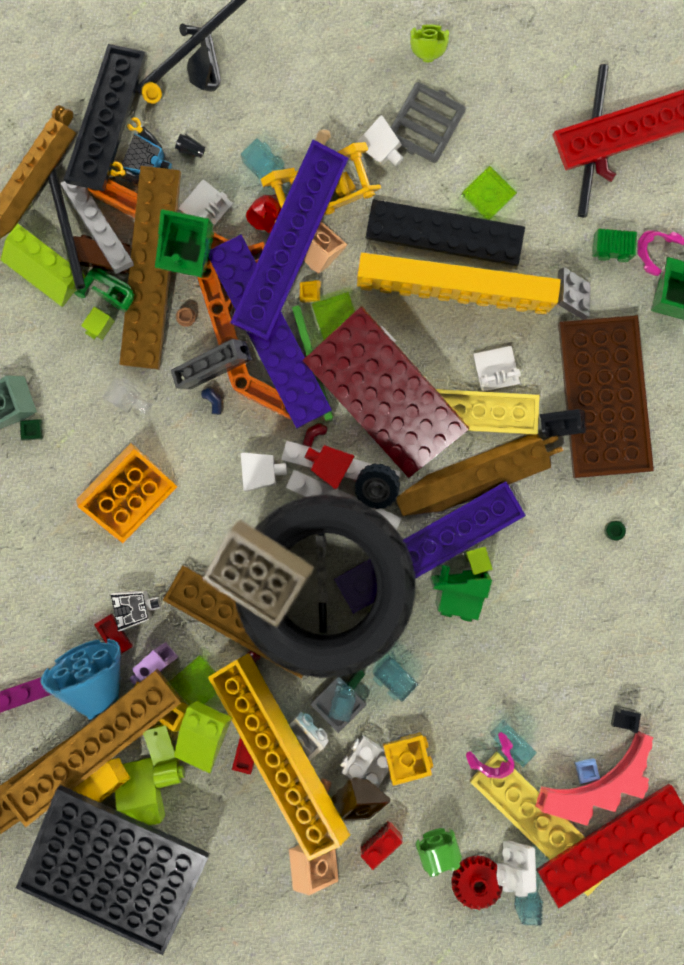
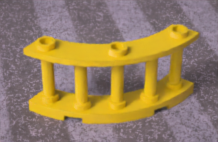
(354, 153)

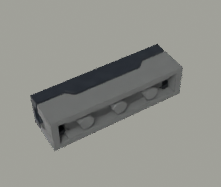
(211, 364)

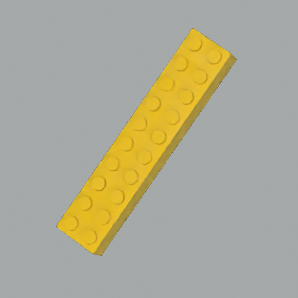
(457, 283)
(279, 757)

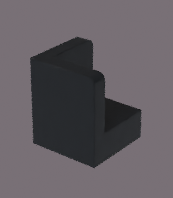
(626, 718)

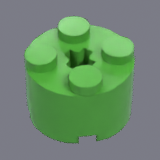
(439, 851)

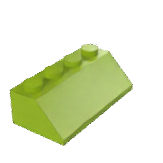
(39, 265)

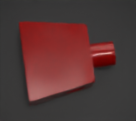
(329, 464)

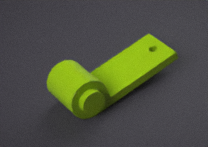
(161, 750)

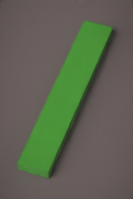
(308, 348)

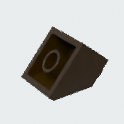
(359, 800)

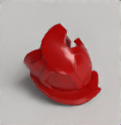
(264, 212)

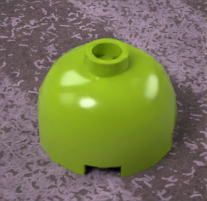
(429, 42)

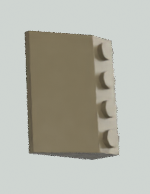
(257, 572)

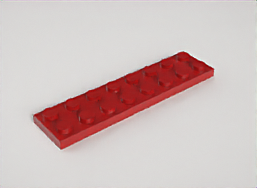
(620, 130)
(612, 846)

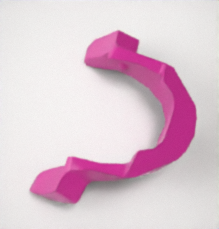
(647, 237)
(505, 768)

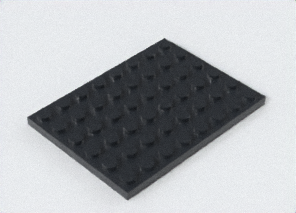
(111, 870)

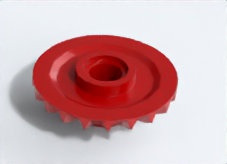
(475, 870)

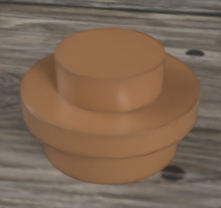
(185, 316)

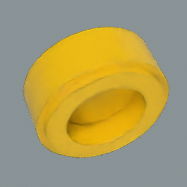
(151, 92)

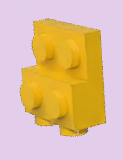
(408, 758)

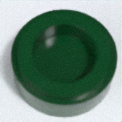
(615, 530)

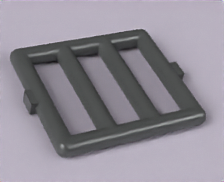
(451, 125)

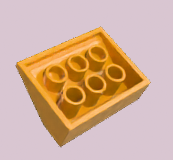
(126, 493)

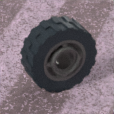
(377, 475)

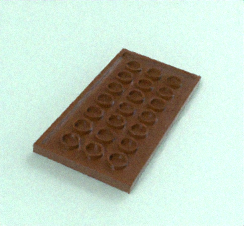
(608, 383)

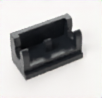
(563, 423)

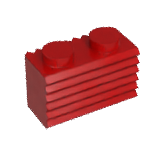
(381, 845)

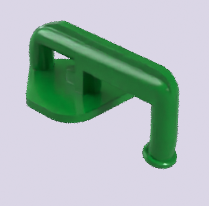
(114, 285)

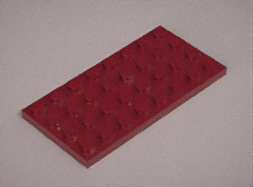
(385, 392)

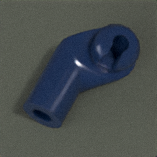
(213, 397)

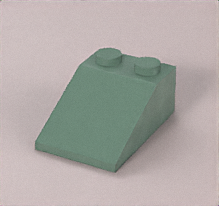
(15, 400)

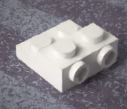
(309, 736)
(365, 761)
(518, 870)

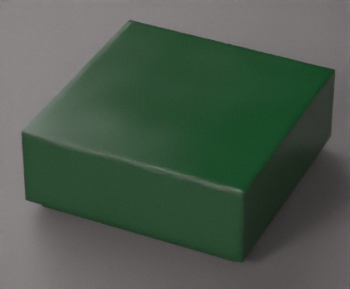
(31, 430)
(356, 678)

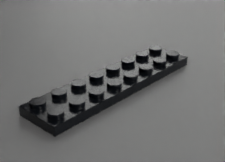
(105, 117)
(445, 232)

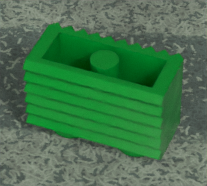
(614, 244)

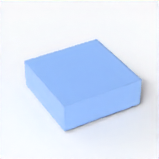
(587, 771)

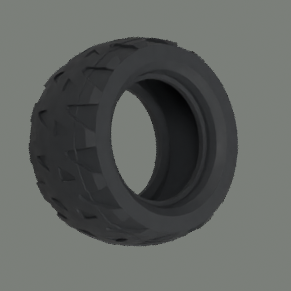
(395, 595)

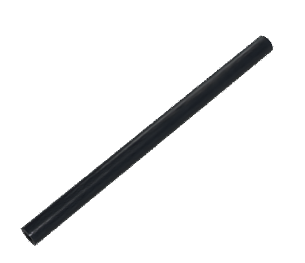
(191, 43)
(589, 168)
(66, 230)

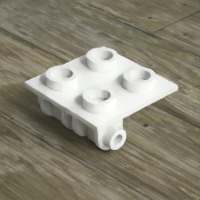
(206, 203)
(496, 368)

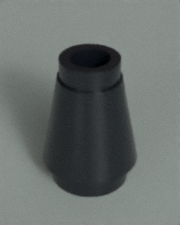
(189, 146)

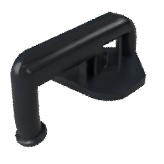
(202, 63)

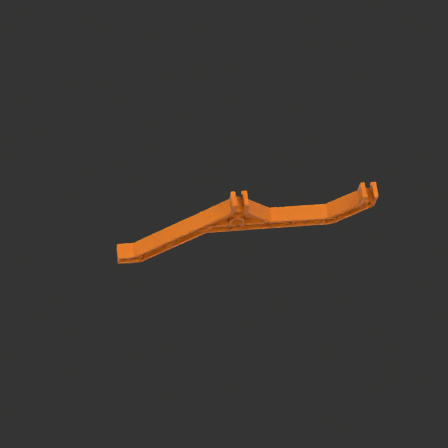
(214, 295)

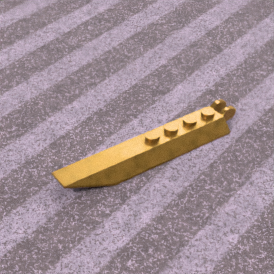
(35, 168)
(477, 475)

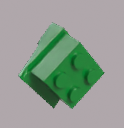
(183, 243)
(670, 290)
(461, 593)

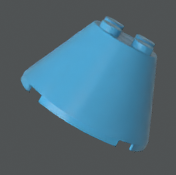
(86, 677)

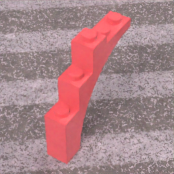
(625, 777)

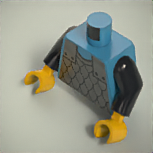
(142, 151)

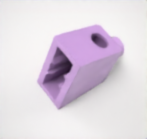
(158, 659)

